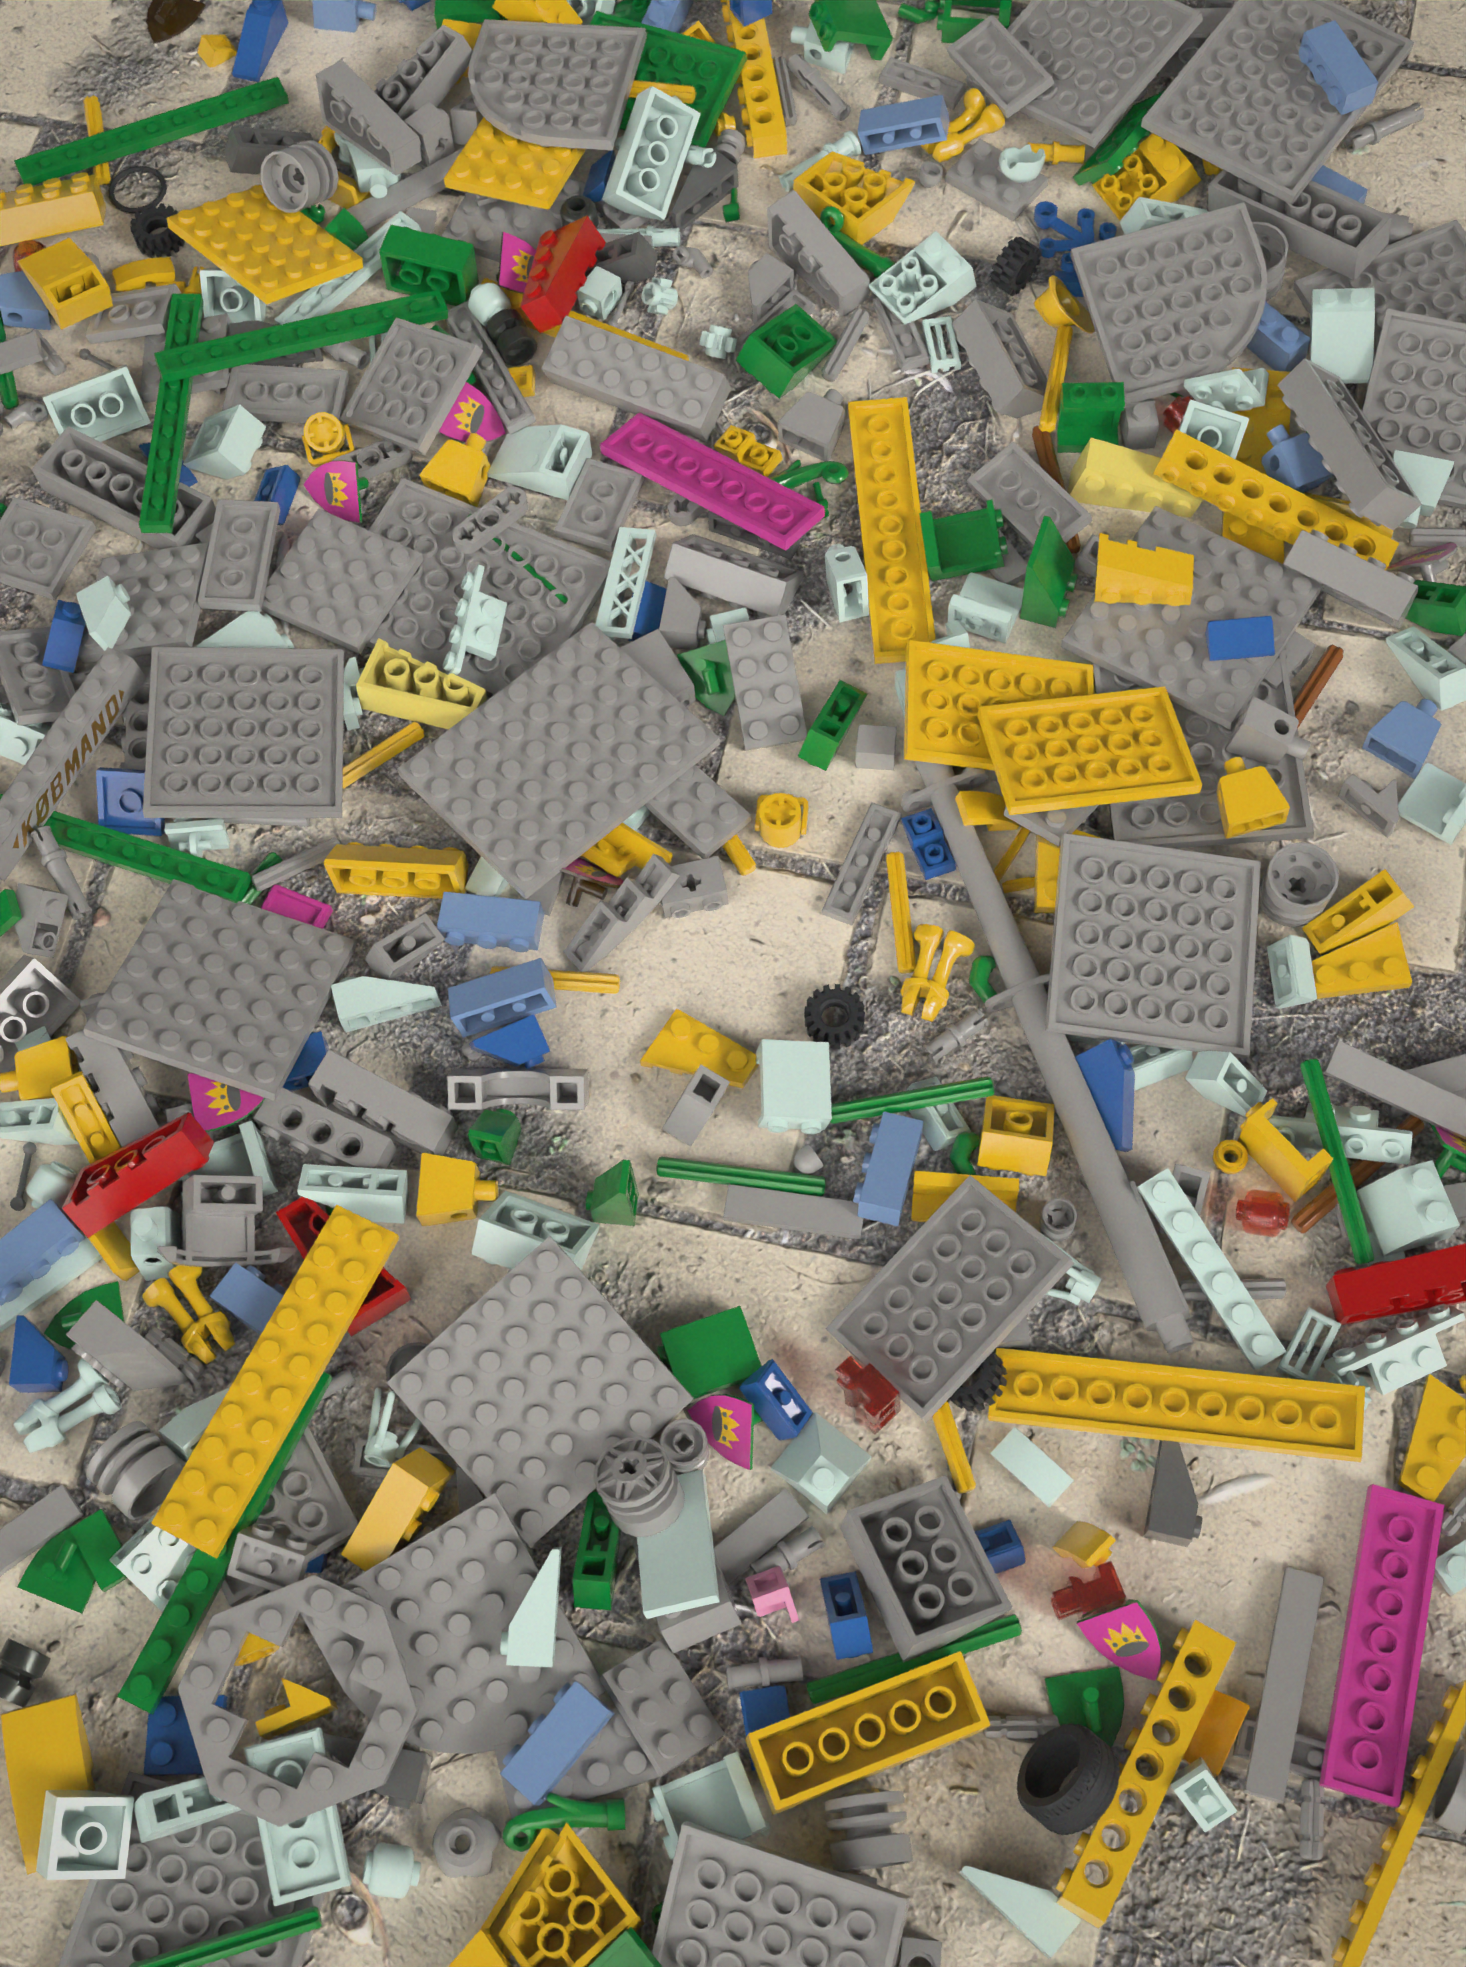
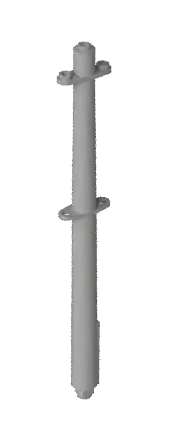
(1115, 1198)

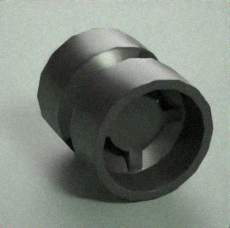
(511, 337)
(18, 1670)

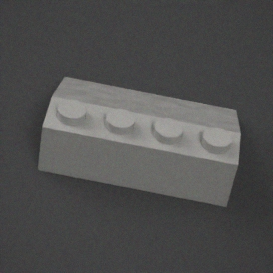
(924, 1567)

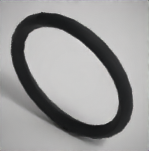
(119, 176)

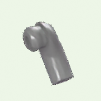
(27, 412)

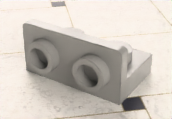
(269, 1557)

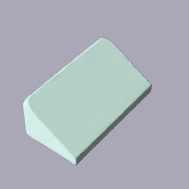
(1291, 972)
(1158, 1063)
(941, 1122)

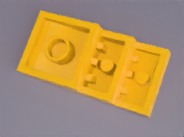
(43, 1752)

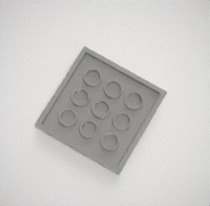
(485, 224)
(411, 385)
(339, 581)
(161, 603)
(302, 1504)

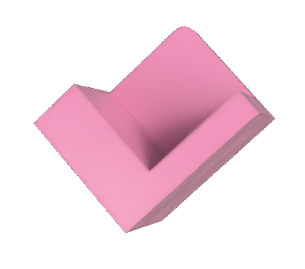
(771, 1593)

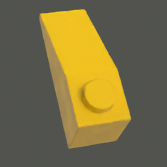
(1359, 913)

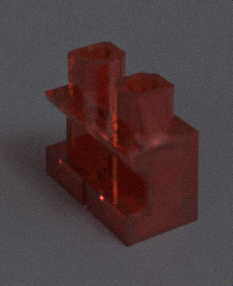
(870, 1390)
(1091, 1597)

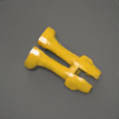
(986, 120)
(933, 990)
(194, 1332)

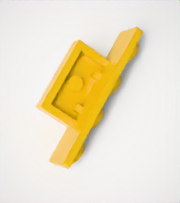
(623, 850)

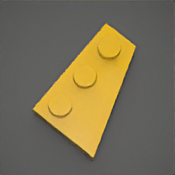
(1364, 966)
(689, 1043)
(1436, 1441)

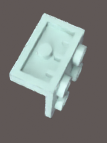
(1230, 389)
(986, 607)
(1435, 803)
(154, 1562)

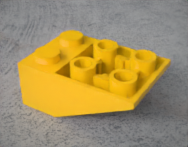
(1152, 172)
(67, 282)

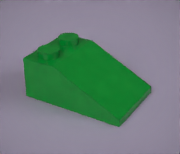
(785, 350)
(1048, 578)

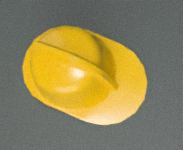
(1060, 307)

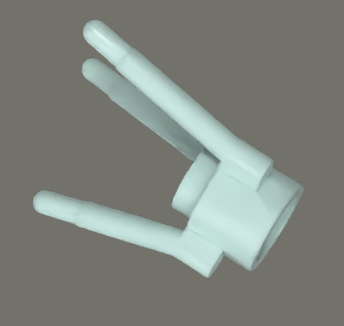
(1082, 1283)
(381, 1444)

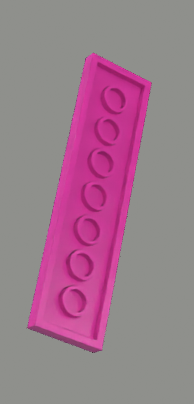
(713, 481)
(1382, 1647)

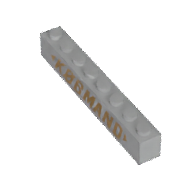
(65, 753)

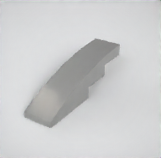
(617, 919)

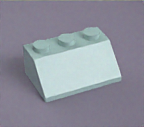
(99, 405)
(519, 1225)

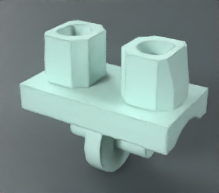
(197, 835)

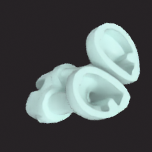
(43, 1417)

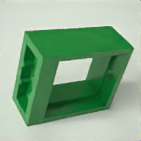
(956, 27)

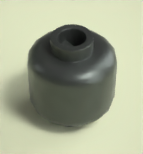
(577, 208)

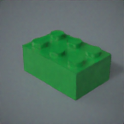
(428, 264)

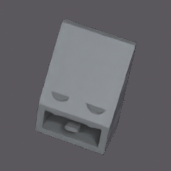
(699, 1623)

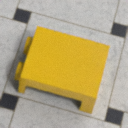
(1278, 1155)

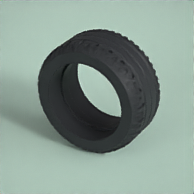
(1086, 1793)

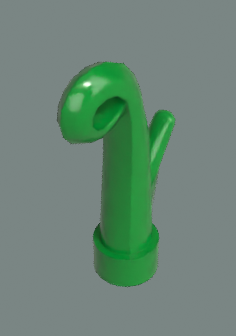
(860, 254)
(793, 476)
(571, 1811)

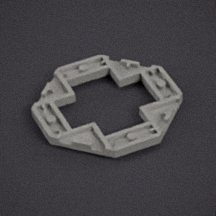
(219, 1730)

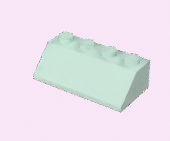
(651, 155)

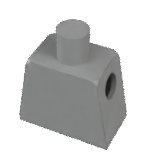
(814, 424)
(1266, 734)

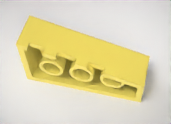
(1125, 480)
(414, 690)

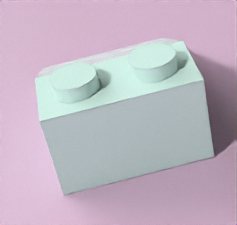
(1343, 332)

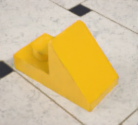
(304, 1708)

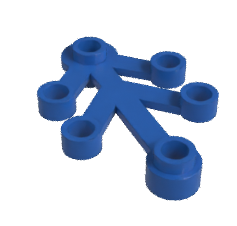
(1046, 217)

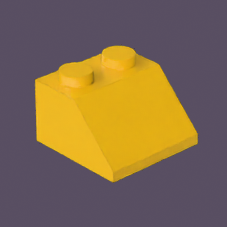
(1016, 1135)

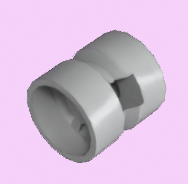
(685, 1446)

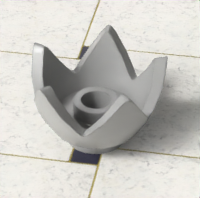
(483, 1839)

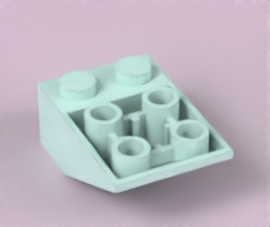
(925, 280)
(543, 459)

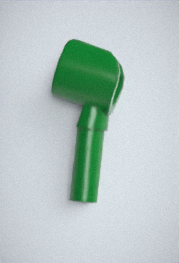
(731, 210)
(819, 498)

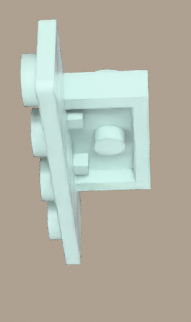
(477, 624)
(19, 741)
(1357, 1131)
(1401, 1353)

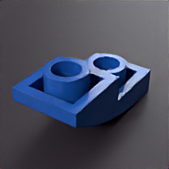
(928, 844)

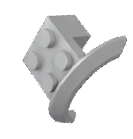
(222, 1224)

